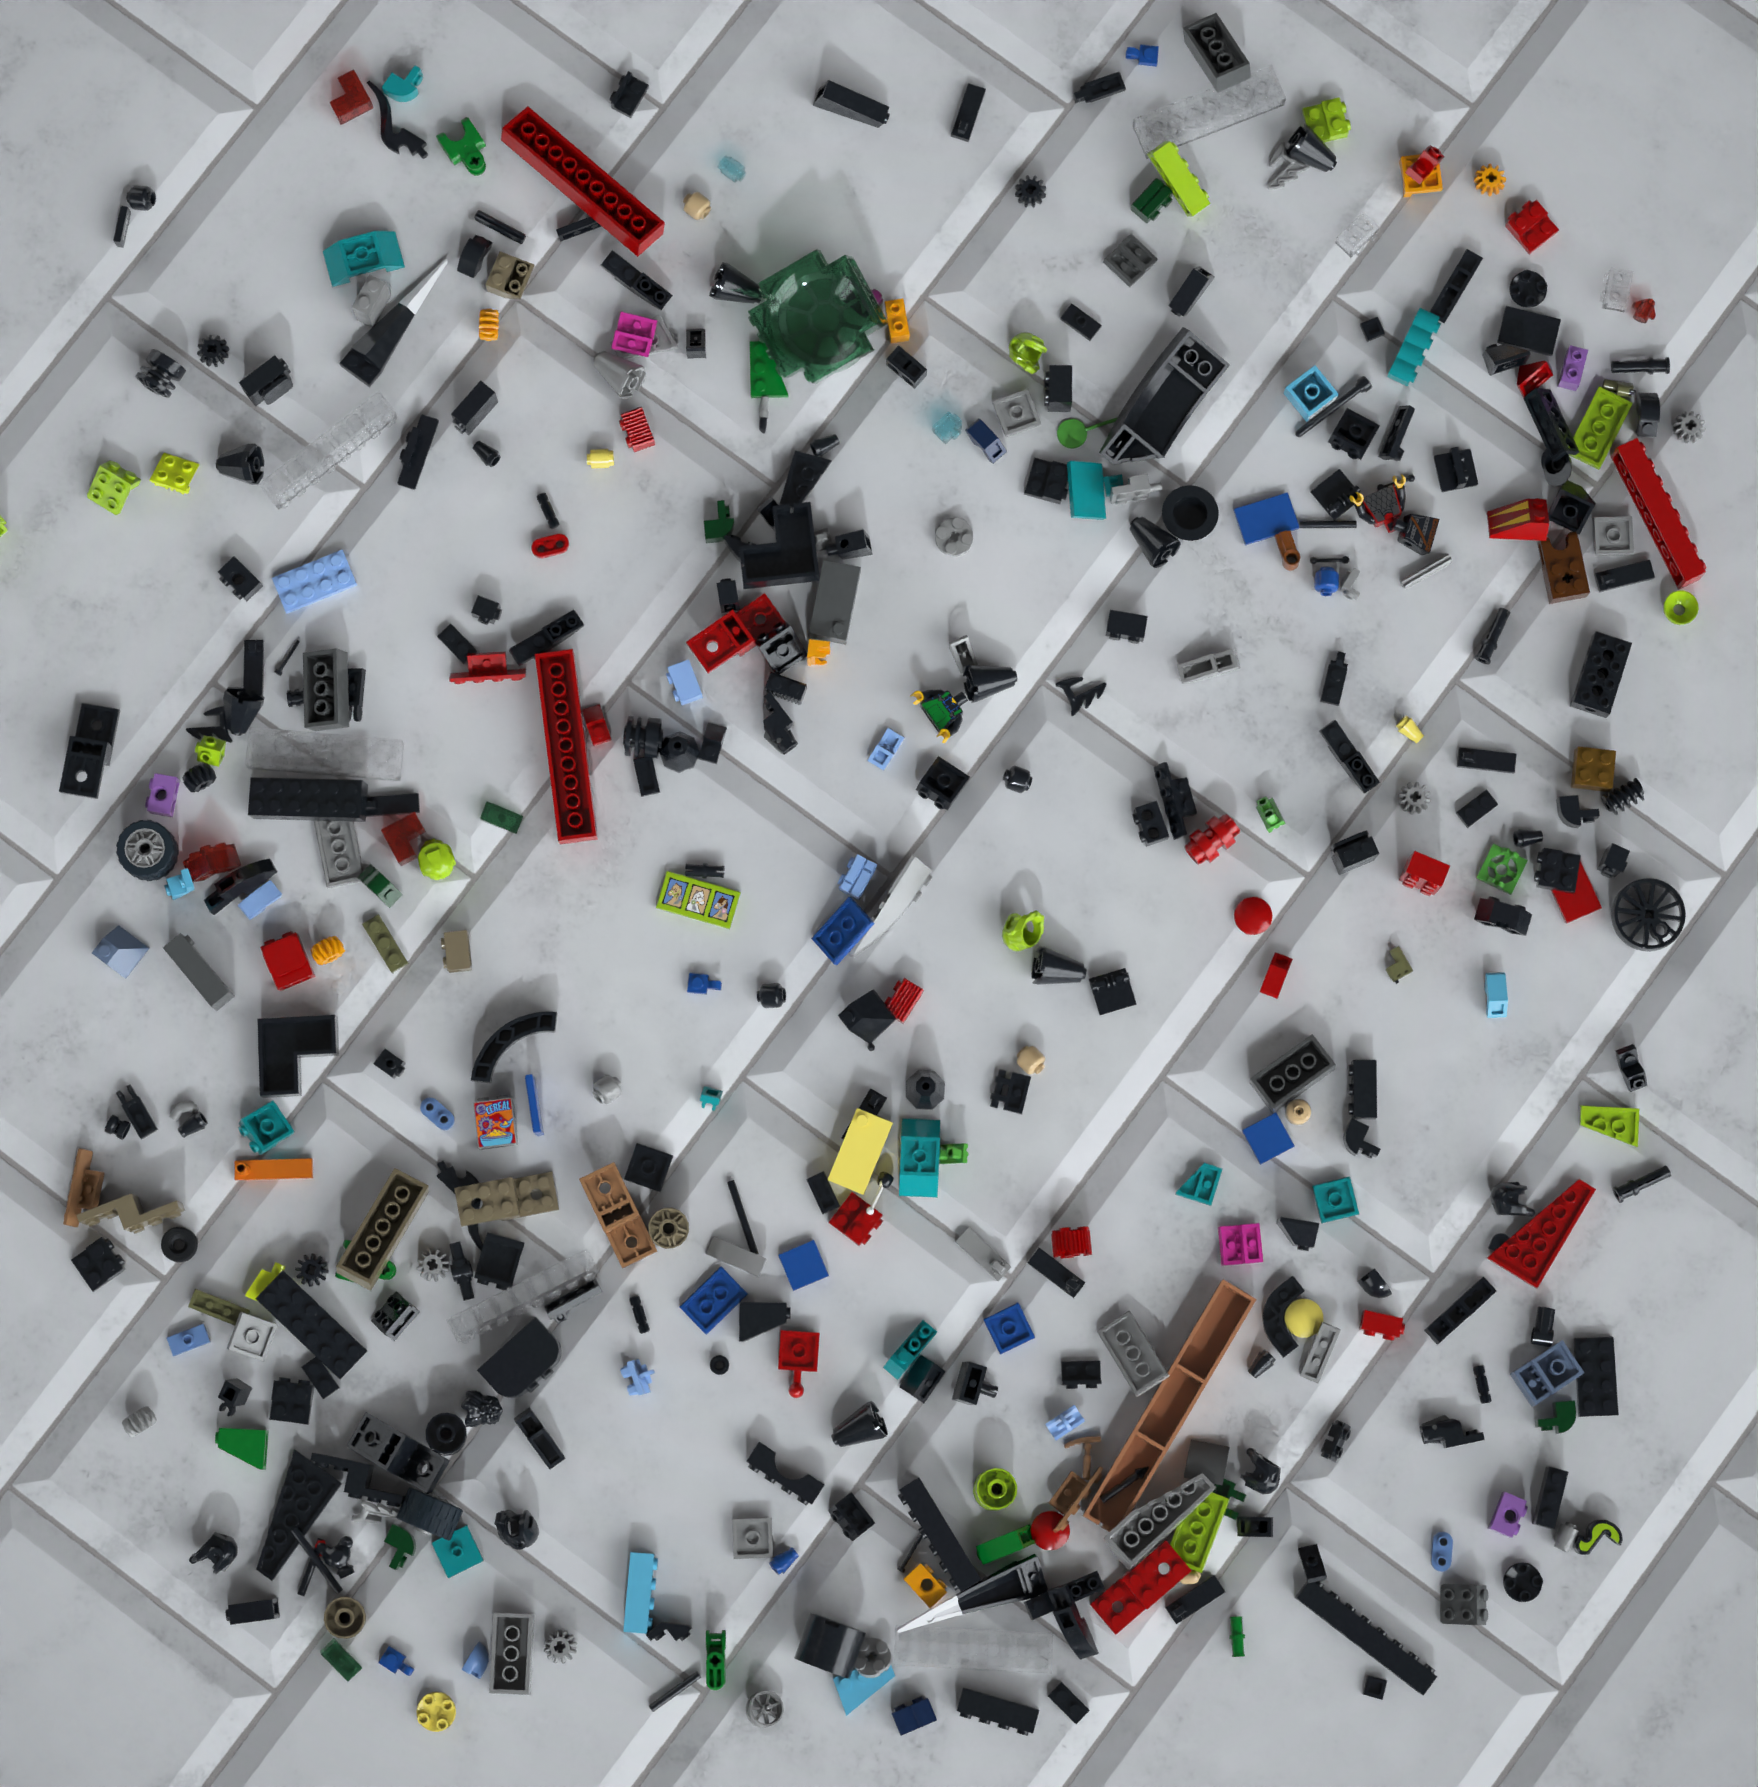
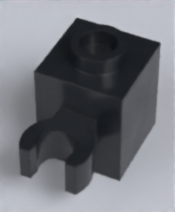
(233, 1394)

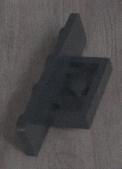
(416, 451)
(1176, 799)

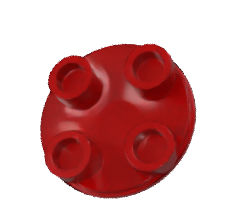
(1253, 916)
(1043, 1532)

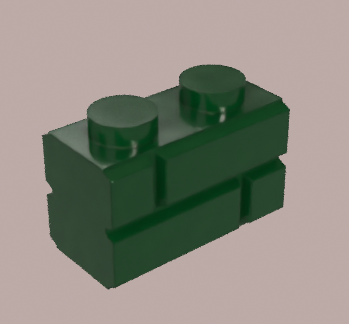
(1152, 200)

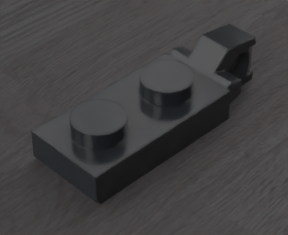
(1100, 88)
(1334, 680)

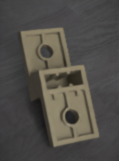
(506, 1199)
(131, 1213)

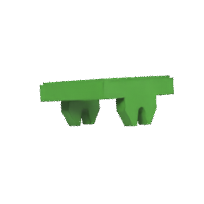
(1494, 851)

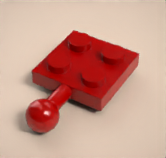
(798, 1353)

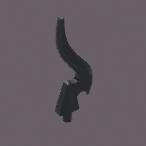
(404, 137)
(450, 1179)

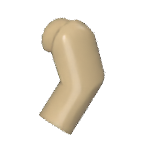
(1192, 1578)

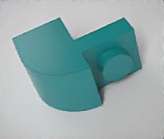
(401, 89)

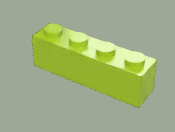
(1178, 178)

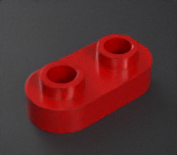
(549, 544)

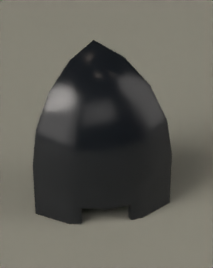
(1375, 1285)

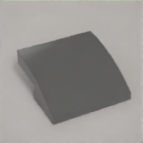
(1130, 260)
(1207, 1459)

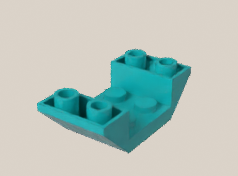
(362, 255)
(919, 1158)

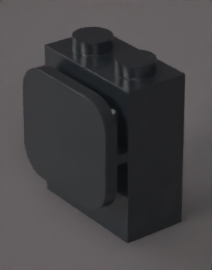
(267, 382)
(1354, 852)

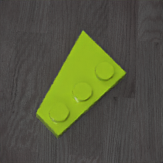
(1613, 1122)

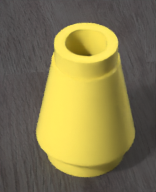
(1409, 729)

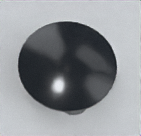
(1528, 289)
(1522, 1582)

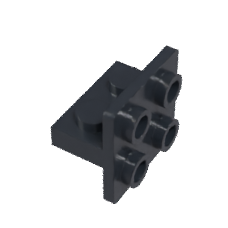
(1455, 470)
(394, 1316)

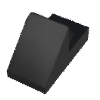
(712, 743)
(1255, 1526)

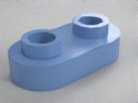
(437, 1113)
(1440, 1551)

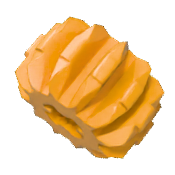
(1494, 175)
(488, 324)
(327, 950)

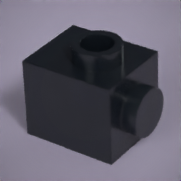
(486, 610)
(390, 1064)

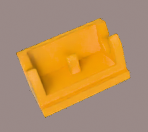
(816, 650)

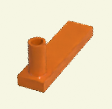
(273, 1169)

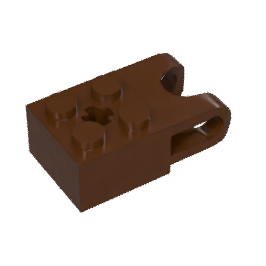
(1561, 564)

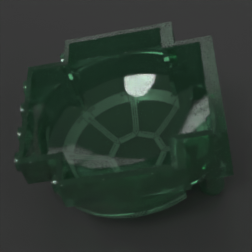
(817, 316)

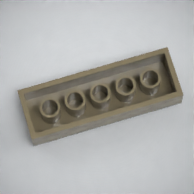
(382, 1229)

